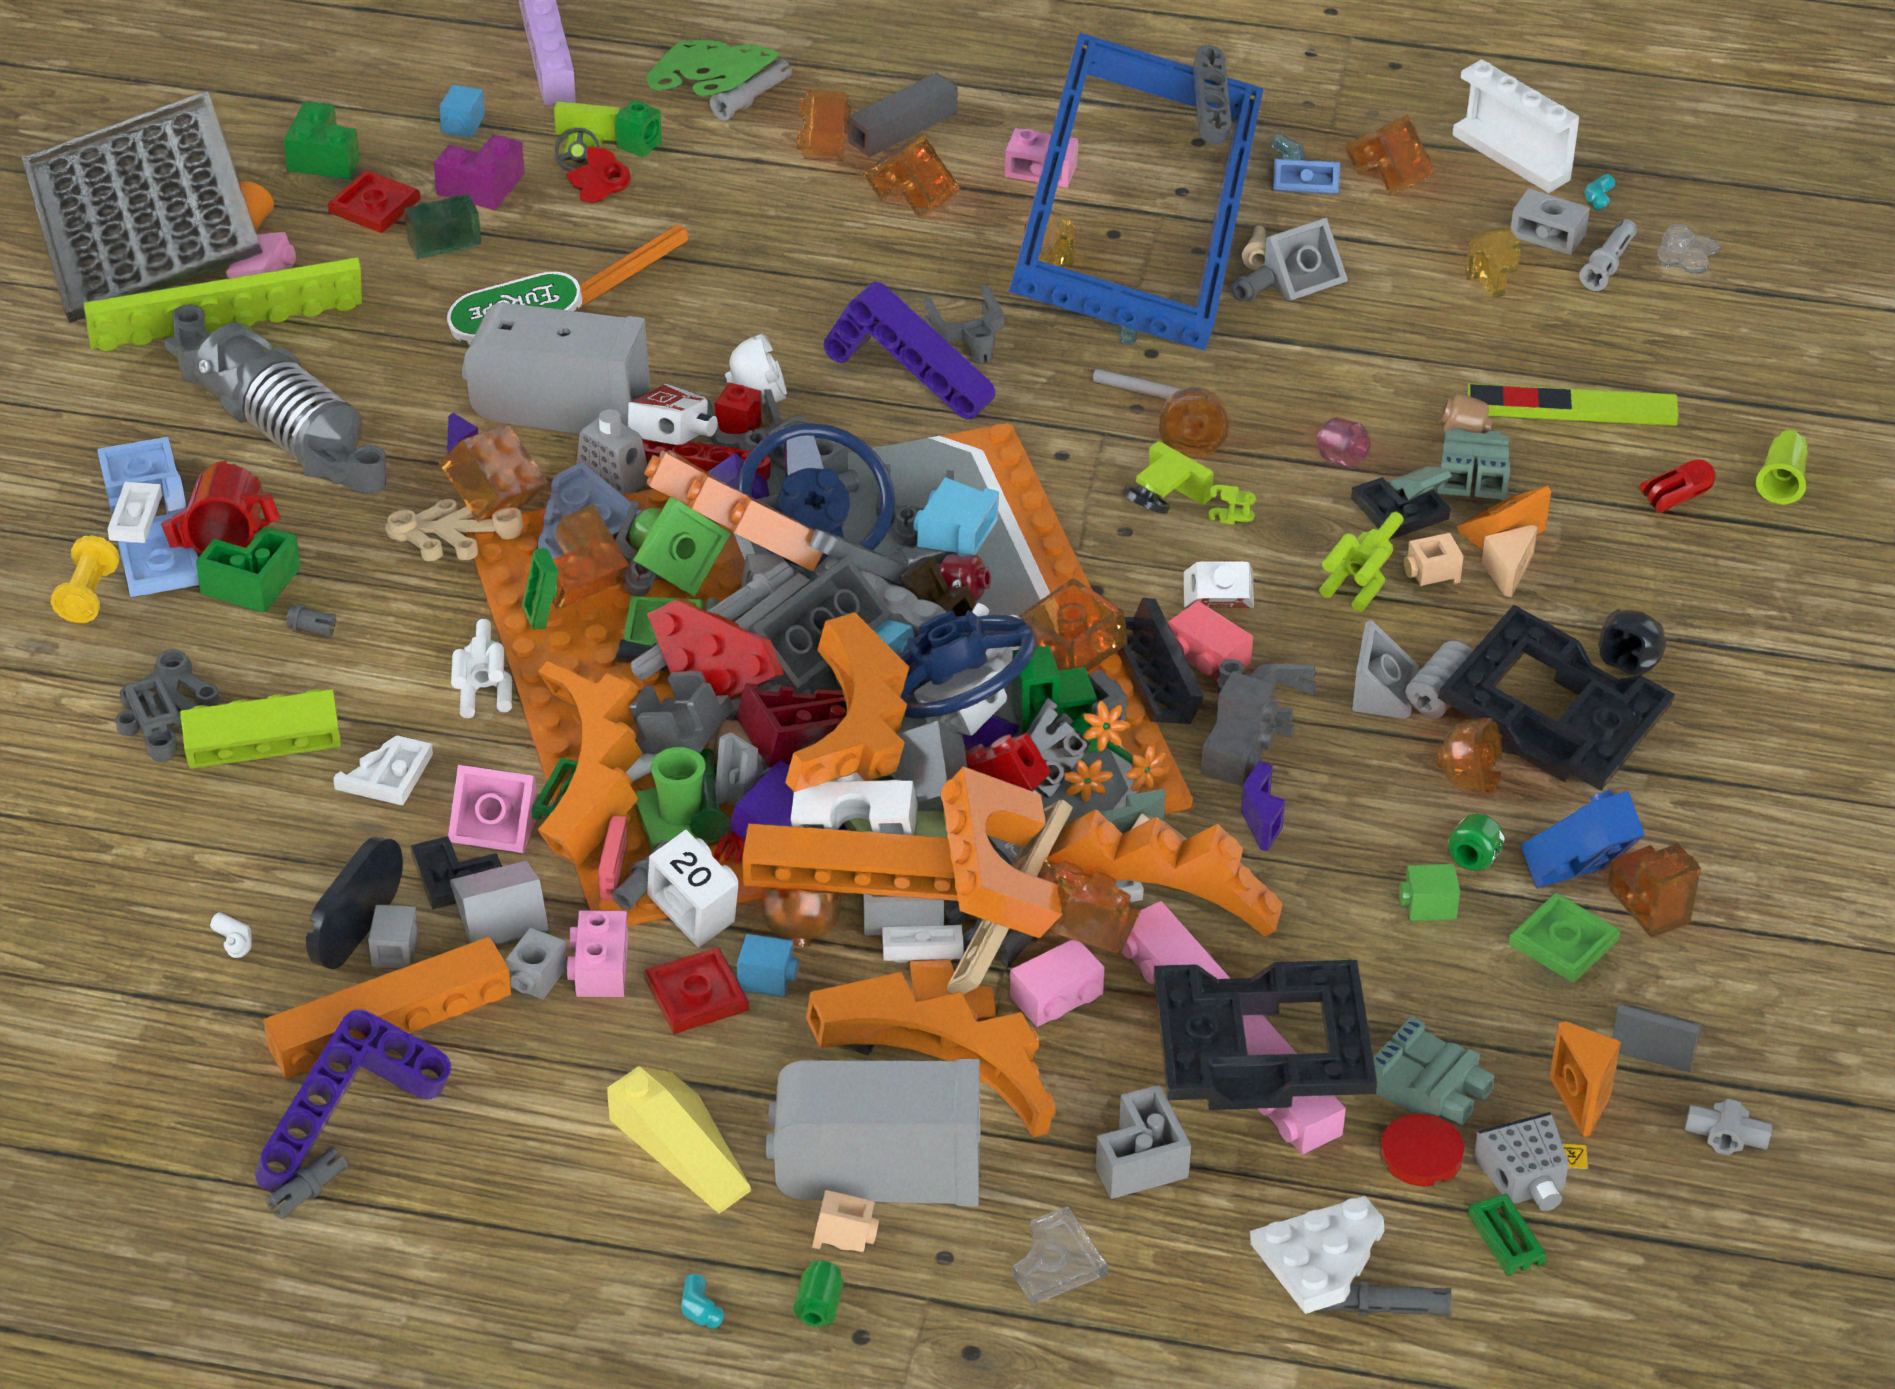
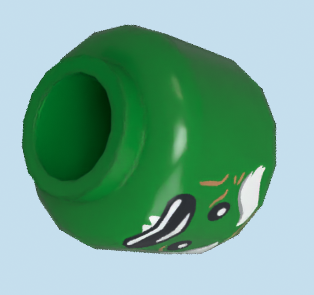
(1476, 842)

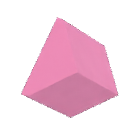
(492, 809)

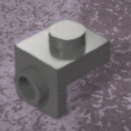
(1107, 691)

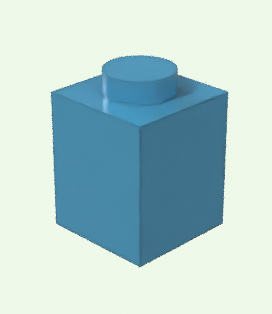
(462, 111)
(766, 965)

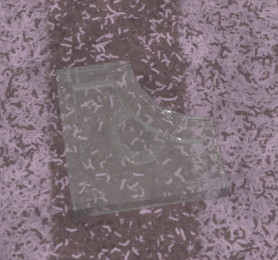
(1059, 1259)

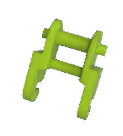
(1233, 496)

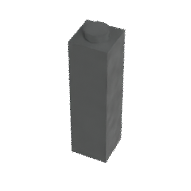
(902, 114)

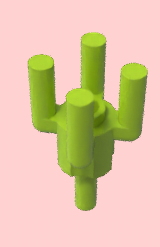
(1362, 559)

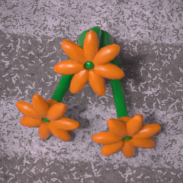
(1102, 733)

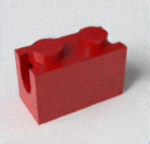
(1011, 761)

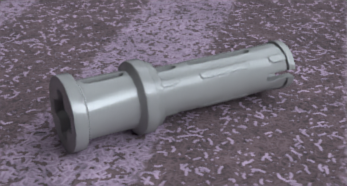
(742, 96)
(1605, 260)

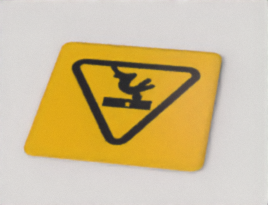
(1576, 1156)

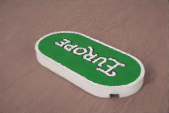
(543, 290)

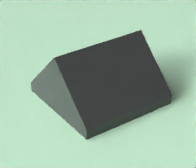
(930, 759)
(1656, 1036)

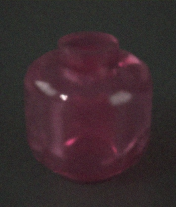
(1343, 441)

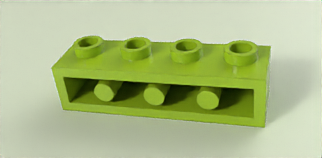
(260, 728)

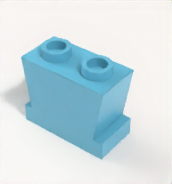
(957, 518)

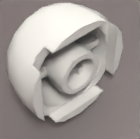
(756, 369)

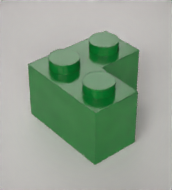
(320, 145)
(249, 575)
(1041, 679)

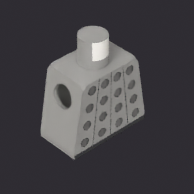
(613, 452)
(1525, 1160)

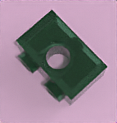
(442, 226)

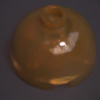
(1194, 422)
(1471, 756)
(800, 913)

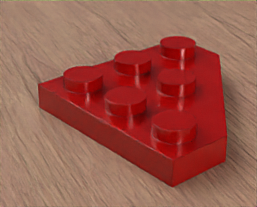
(715, 646)

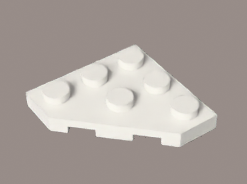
(1320, 1250)

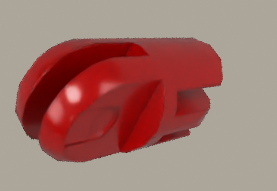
(1678, 484)

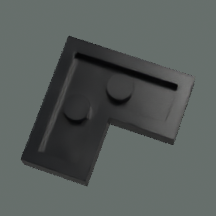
(1379, 500)
(439, 864)

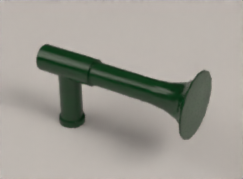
(710, 822)

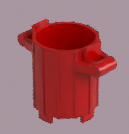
(221, 507)

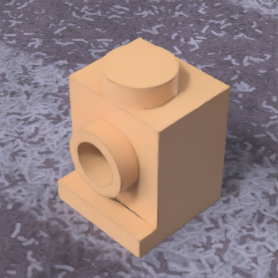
(1434, 560)
(845, 1222)

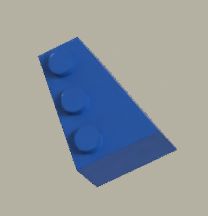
(1584, 840)

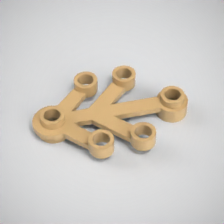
(408, 526)

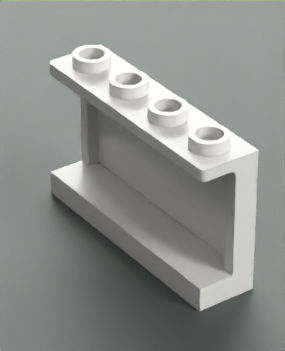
(1518, 127)

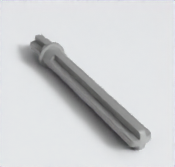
(730, 608)

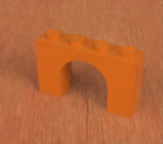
(984, 882)

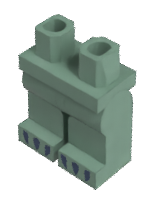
(1476, 454)
(1430, 1074)

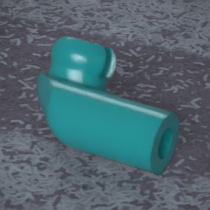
(1596, 191)
(697, 1306)

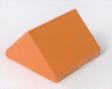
(1509, 514)
(1583, 1072)

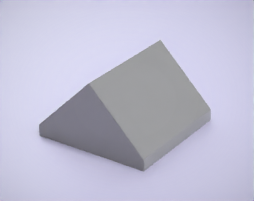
(1304, 260)
(1382, 675)
(501, 903)

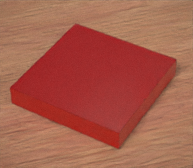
(373, 201)
(696, 990)

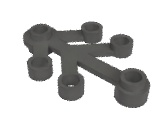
(174, 669)

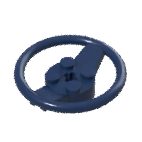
(810, 483)
(958, 643)

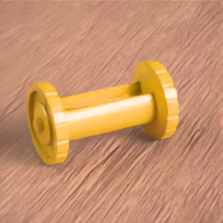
(77, 599)

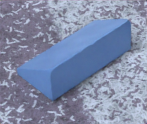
(1306, 176)

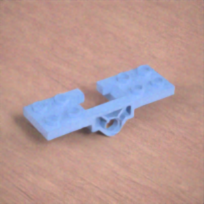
(152, 564)

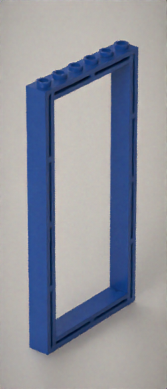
(1107, 299)

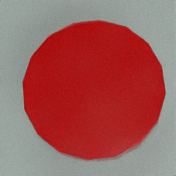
(1422, 1149)

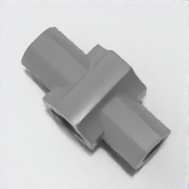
(1728, 1127)

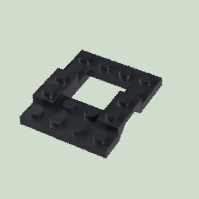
(1596, 729)
(1207, 1041)

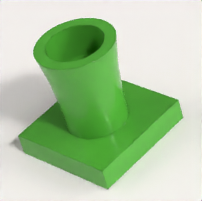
(677, 544)
(675, 799)

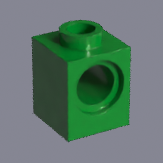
(638, 128)

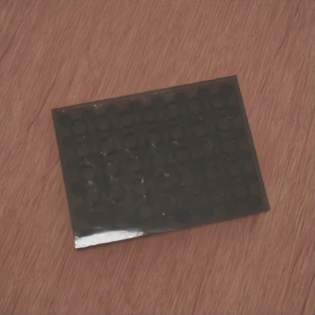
(141, 205)

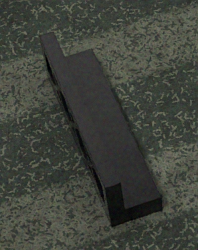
(1164, 665)

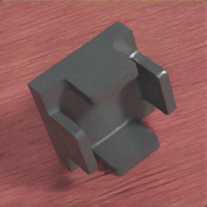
(679, 721)

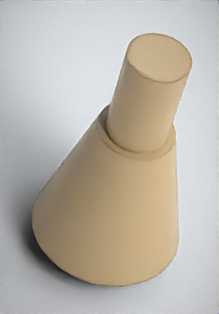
(1254, 252)

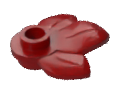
(597, 175)

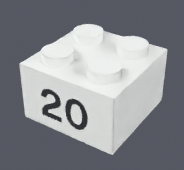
(692, 888)

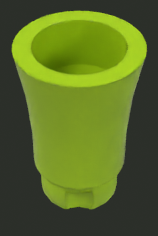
(1783, 473)

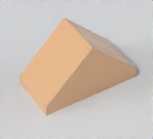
(1508, 556)

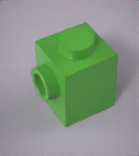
(1430, 892)

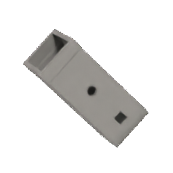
(555, 366)
(878, 1130)

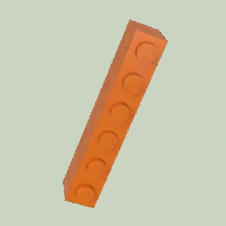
(848, 862)
(405, 998)

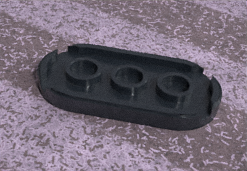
(348, 905)

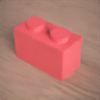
(1210, 639)

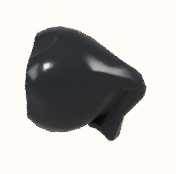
(1632, 641)

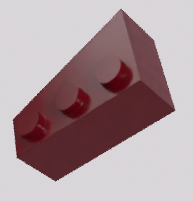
(788, 720)

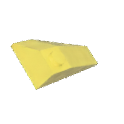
(677, 1132)

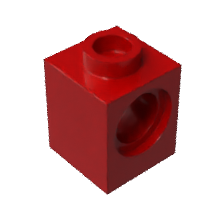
(738, 409)

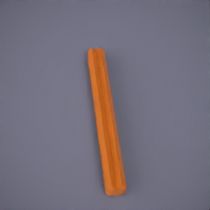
(632, 263)

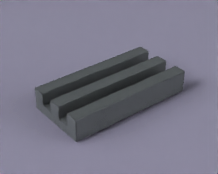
(157, 720)

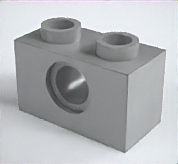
(1550, 221)

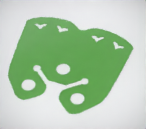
(720, 60)

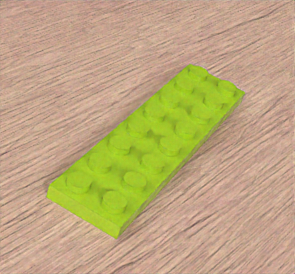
(239, 299)

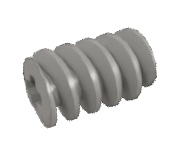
(1426, 685)

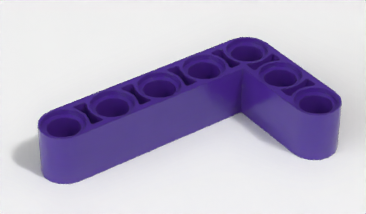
(914, 344)
(333, 1085)

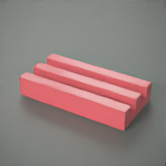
(612, 857)

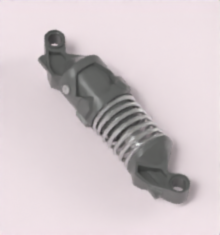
(277, 399)

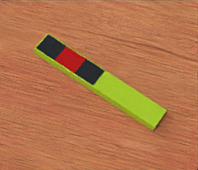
(1577, 404)

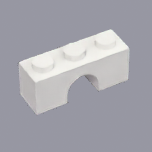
(886, 804)

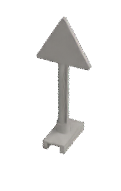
(736, 768)

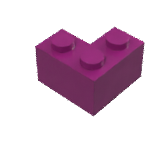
(483, 174)

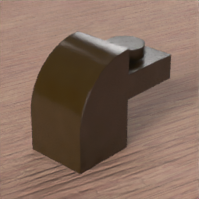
(928, 584)

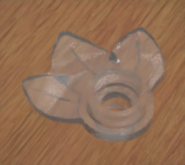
(1685, 249)

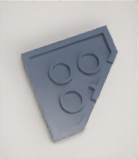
(578, 489)

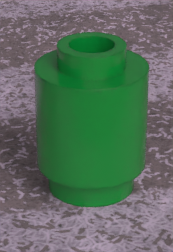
(819, 1294)

